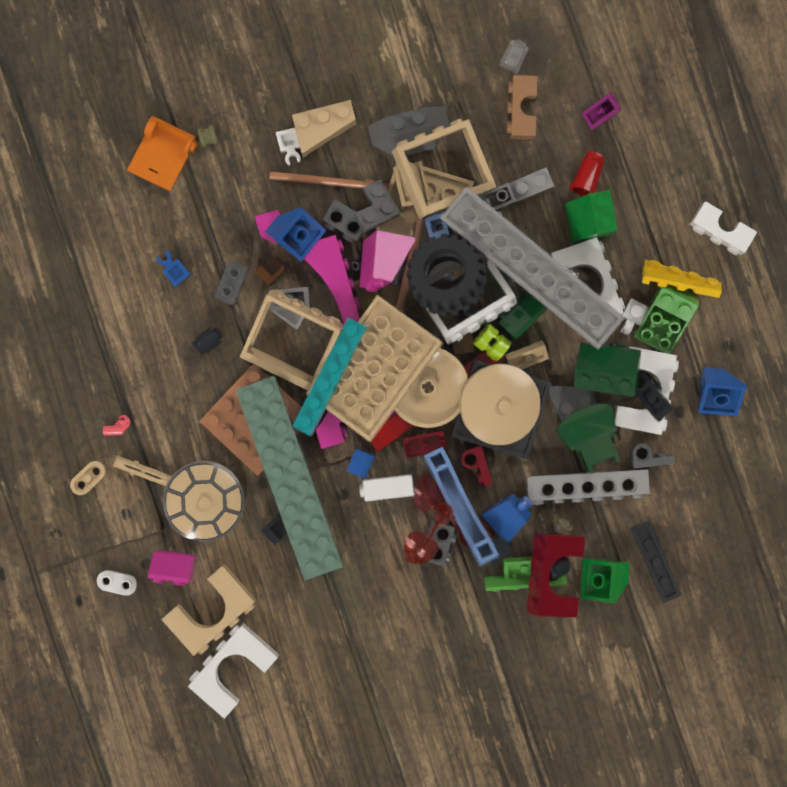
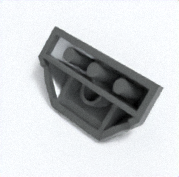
(406, 126)

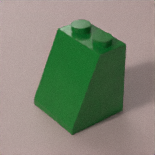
(591, 217)

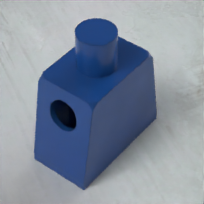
(508, 516)

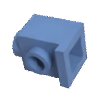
(434, 223)

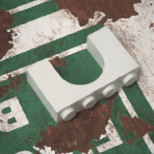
(590, 255)
(662, 368)
(207, 682)

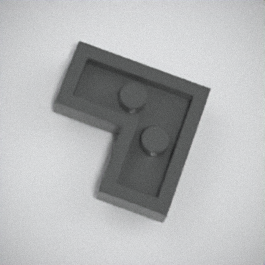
(381, 209)

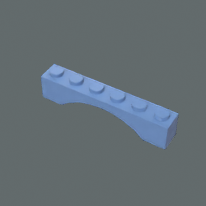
(465, 516)

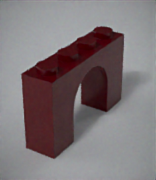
(546, 551)

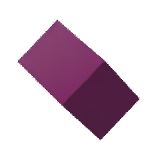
(602, 111)

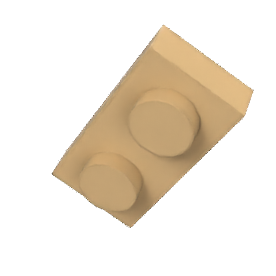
(528, 355)

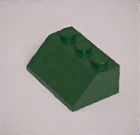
(522, 316)
(607, 369)

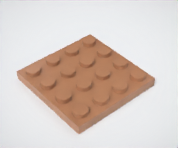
(229, 423)

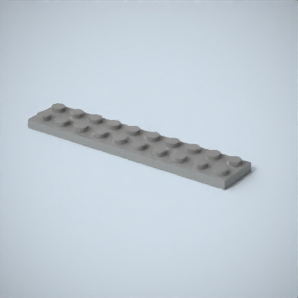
(532, 268)

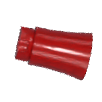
(588, 174)

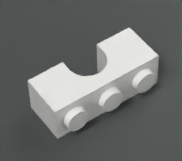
(706, 222)

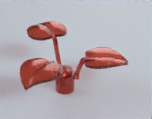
(417, 545)

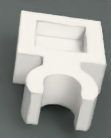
(288, 143)

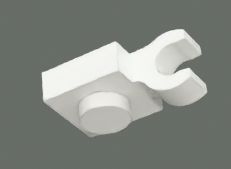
(634, 314)

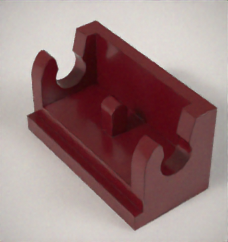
(424, 443)

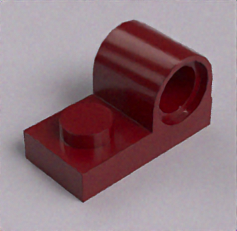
(483, 474)

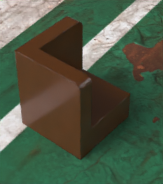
(271, 271)

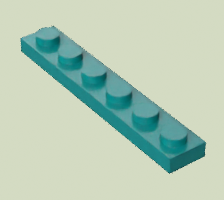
(329, 377)

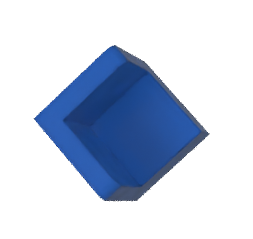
(360, 463)

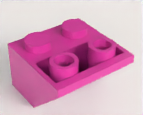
(172, 567)

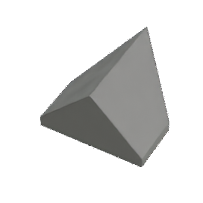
(287, 315)

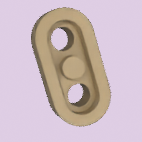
(88, 477)

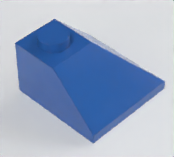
(296, 232)
(720, 393)

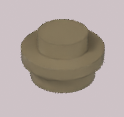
(562, 526)

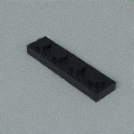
(655, 561)

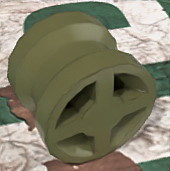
(207, 136)

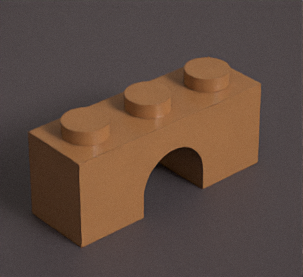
(521, 89)

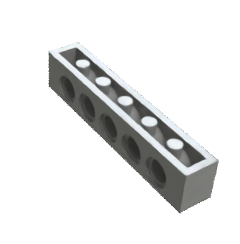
(638, 477)

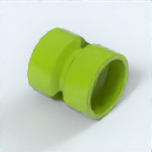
(497, 347)

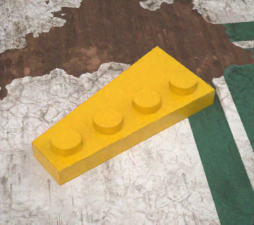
(682, 280)

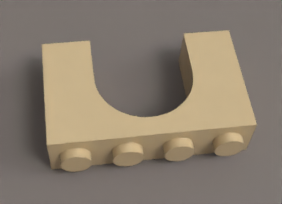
(197, 636)

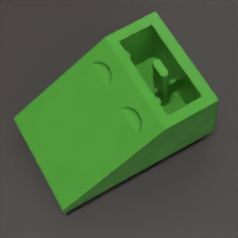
(667, 318)

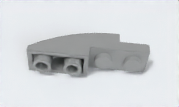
(518, 190)

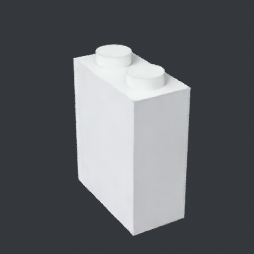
(387, 487)

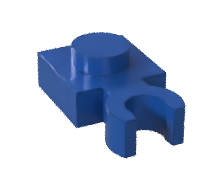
(174, 270)

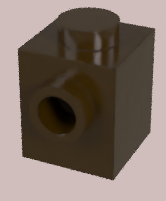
(463, 346)

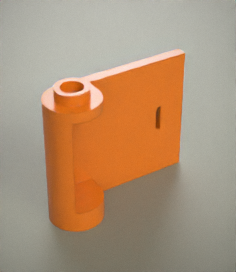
(163, 151)

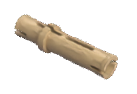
(122, 463)

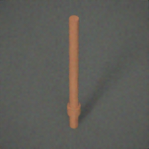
(321, 180)
(405, 286)

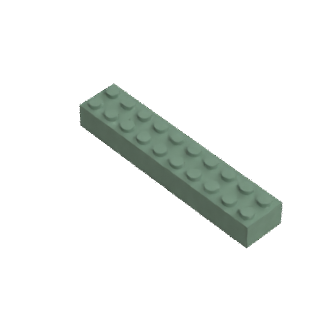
(289, 477)

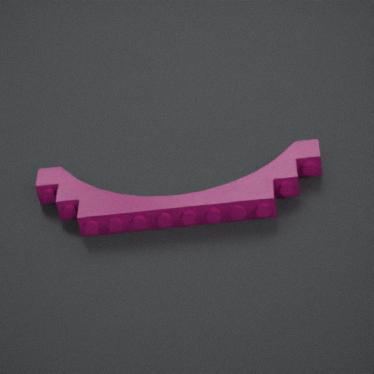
(328, 263)

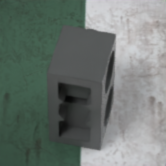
(348, 217)
(232, 283)
(443, 544)

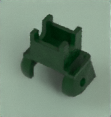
(590, 434)

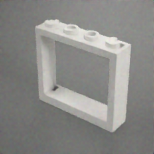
(486, 315)

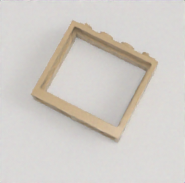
(410, 181)
(275, 365)

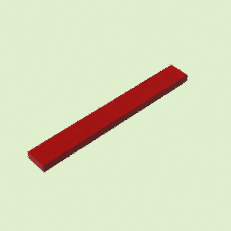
(397, 426)

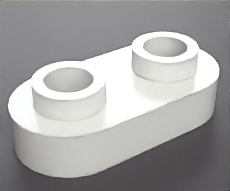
(116, 582)

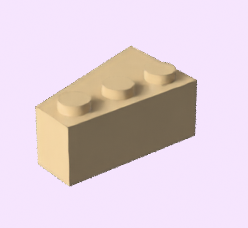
(322, 124)

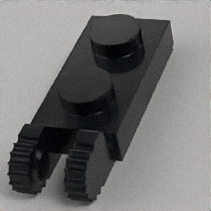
(653, 398)

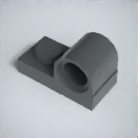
(648, 460)

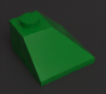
(603, 579)

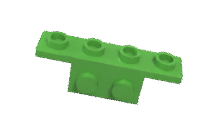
(515, 576)

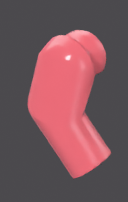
(119, 428)

